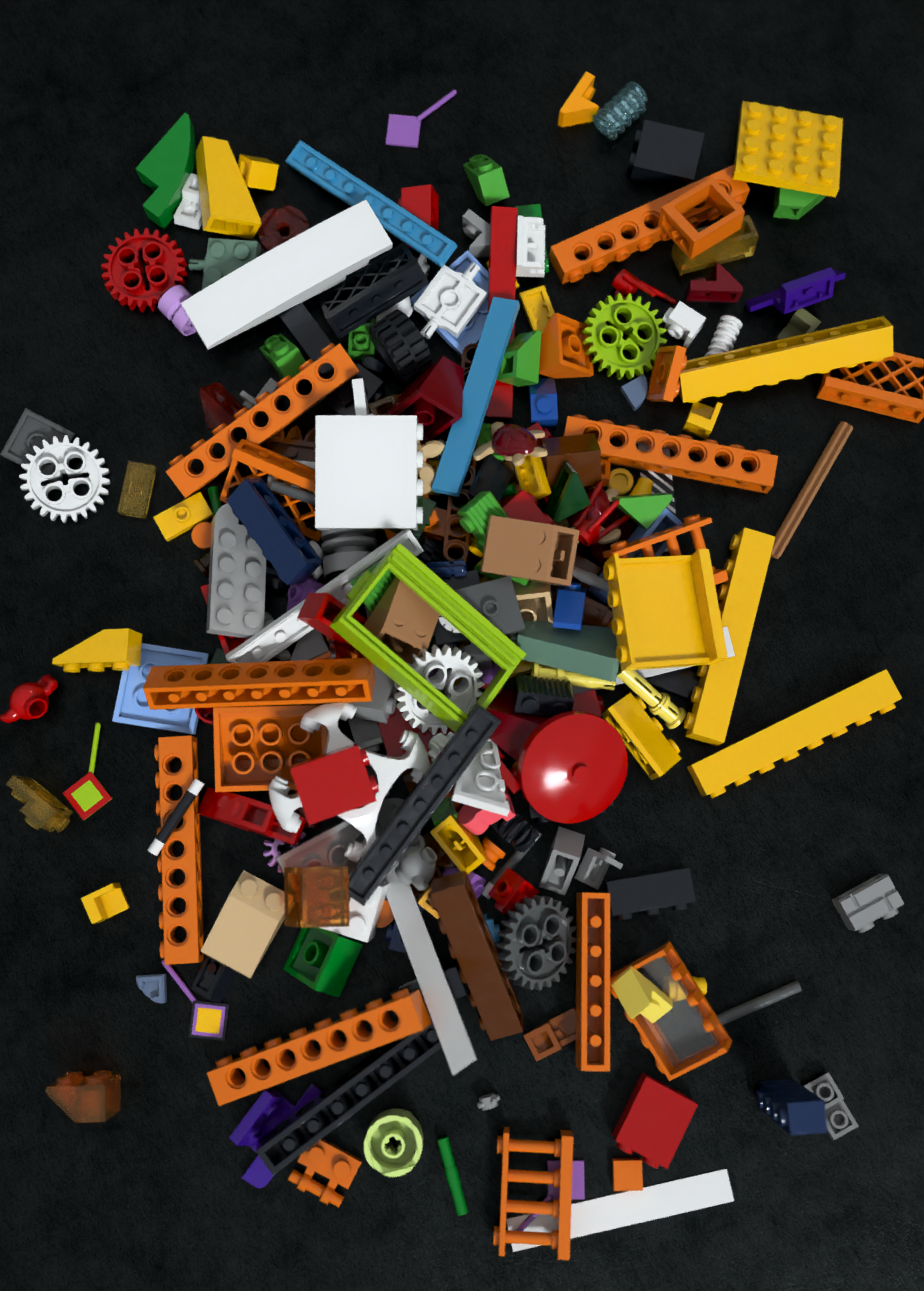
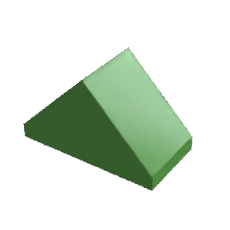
(643, 508)

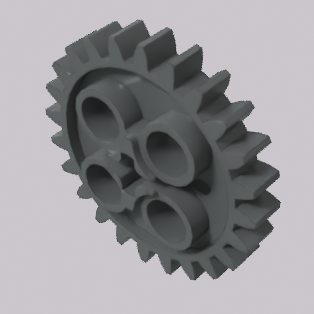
(536, 942)

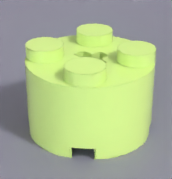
(383, 1155)

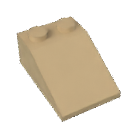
(246, 924)

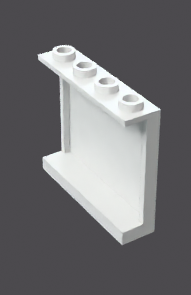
(367, 472)

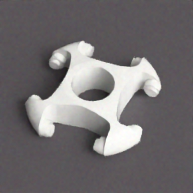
(385, 770)

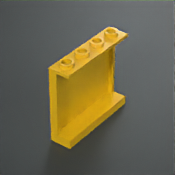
(665, 611)

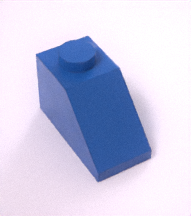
(543, 403)
(570, 607)

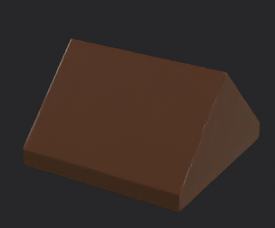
(580, 451)

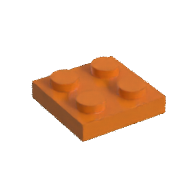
(666, 373)

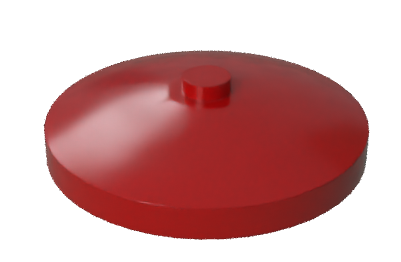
(572, 767)

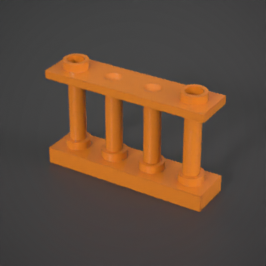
(691, 523)
(559, 1208)

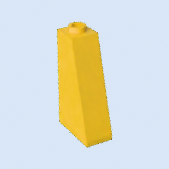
(223, 192)

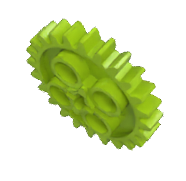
(637, 318)

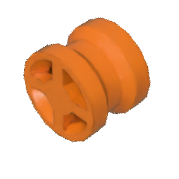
(492, 853)

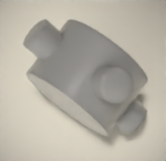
(488, 1101)

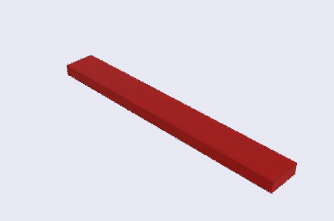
(502, 285)

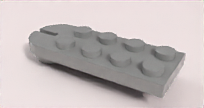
(235, 579)
(331, 844)

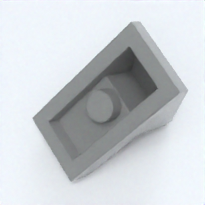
(479, 230)

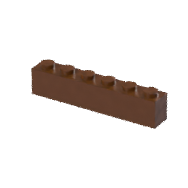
(476, 954)

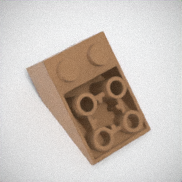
(530, 550)
(403, 621)

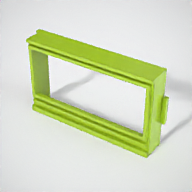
(448, 605)

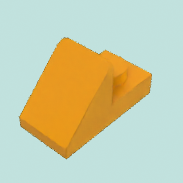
(578, 107)

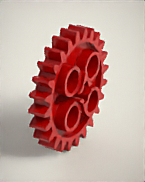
(121, 275)

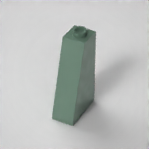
(578, 651)

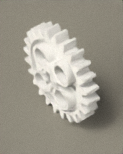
(60, 455)
(462, 695)

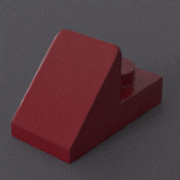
(721, 288)

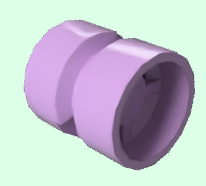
(171, 308)

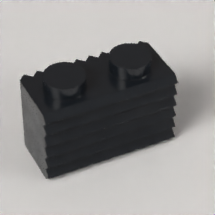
(542, 696)

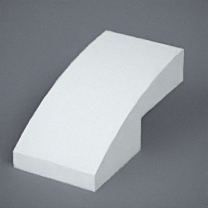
(189, 209)

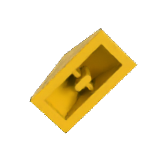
(459, 844)

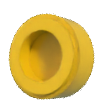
(621, 480)

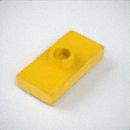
(537, 307)
(533, 477)
(183, 516)

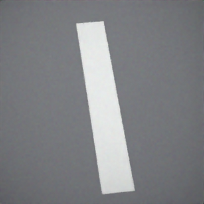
(429, 974)
(635, 1206)

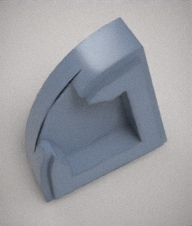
(635, 391)
(153, 986)

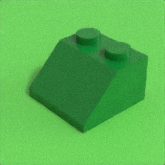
(322, 959)

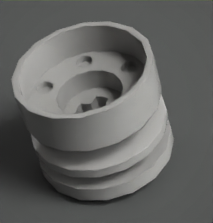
(346, 548)

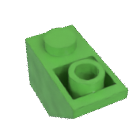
(486, 179)
(793, 203)
(283, 355)
(522, 360)

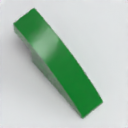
(167, 171)

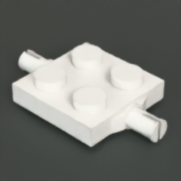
(450, 300)

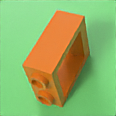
(684, 234)

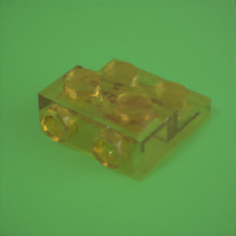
(42, 807)

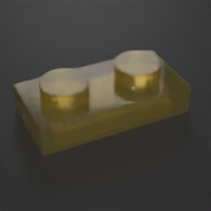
(137, 489)

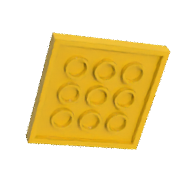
(788, 149)

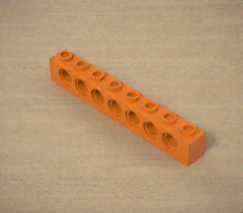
(633, 223)
(344, 369)
(680, 465)
(260, 683)
(189, 862)
(230, 1085)

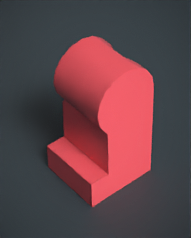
(478, 820)

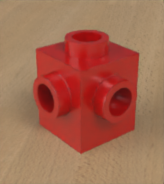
(511, 889)

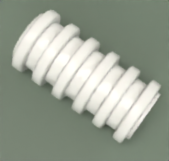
(725, 335)

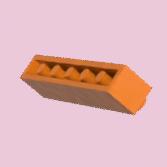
(593, 981)

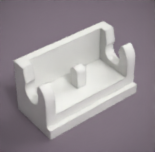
(530, 247)

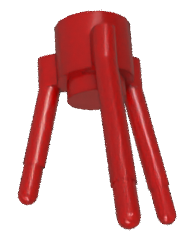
(628, 283)
(590, 528)

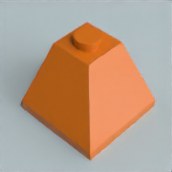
(562, 349)

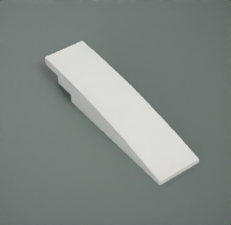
(287, 274)

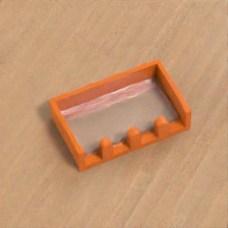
(690, 1030)

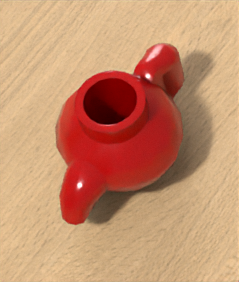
(30, 700)

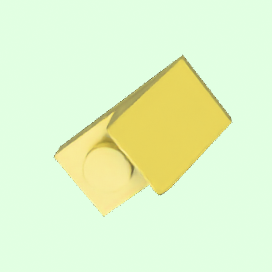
(640, 995)

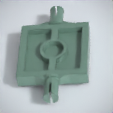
(224, 257)

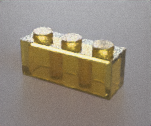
(735, 247)

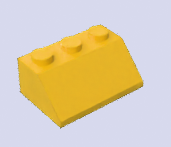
(643, 736)

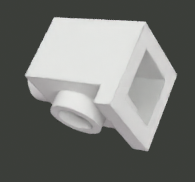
(683, 323)

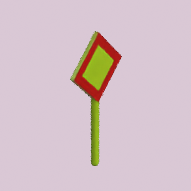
(88, 793)

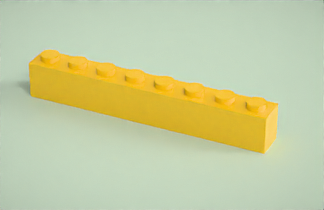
(786, 359)
(738, 608)
(794, 733)

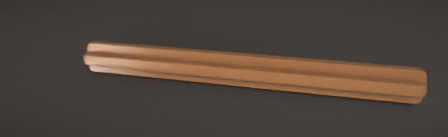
(810, 488)

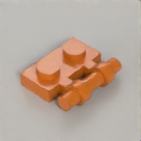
(331, 1163)

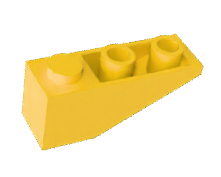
(105, 649)

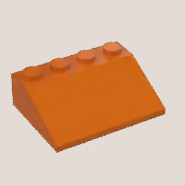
(261, 743)

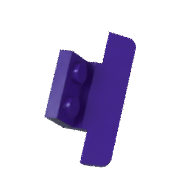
(799, 292)
(265, 1115)

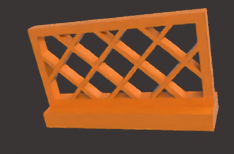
(874, 397)
(279, 467)

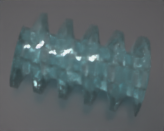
(621, 110)

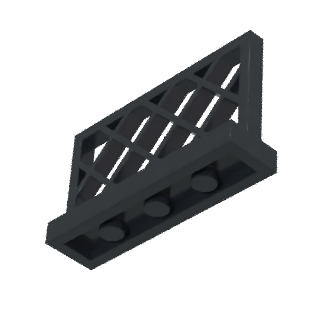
(372, 300)

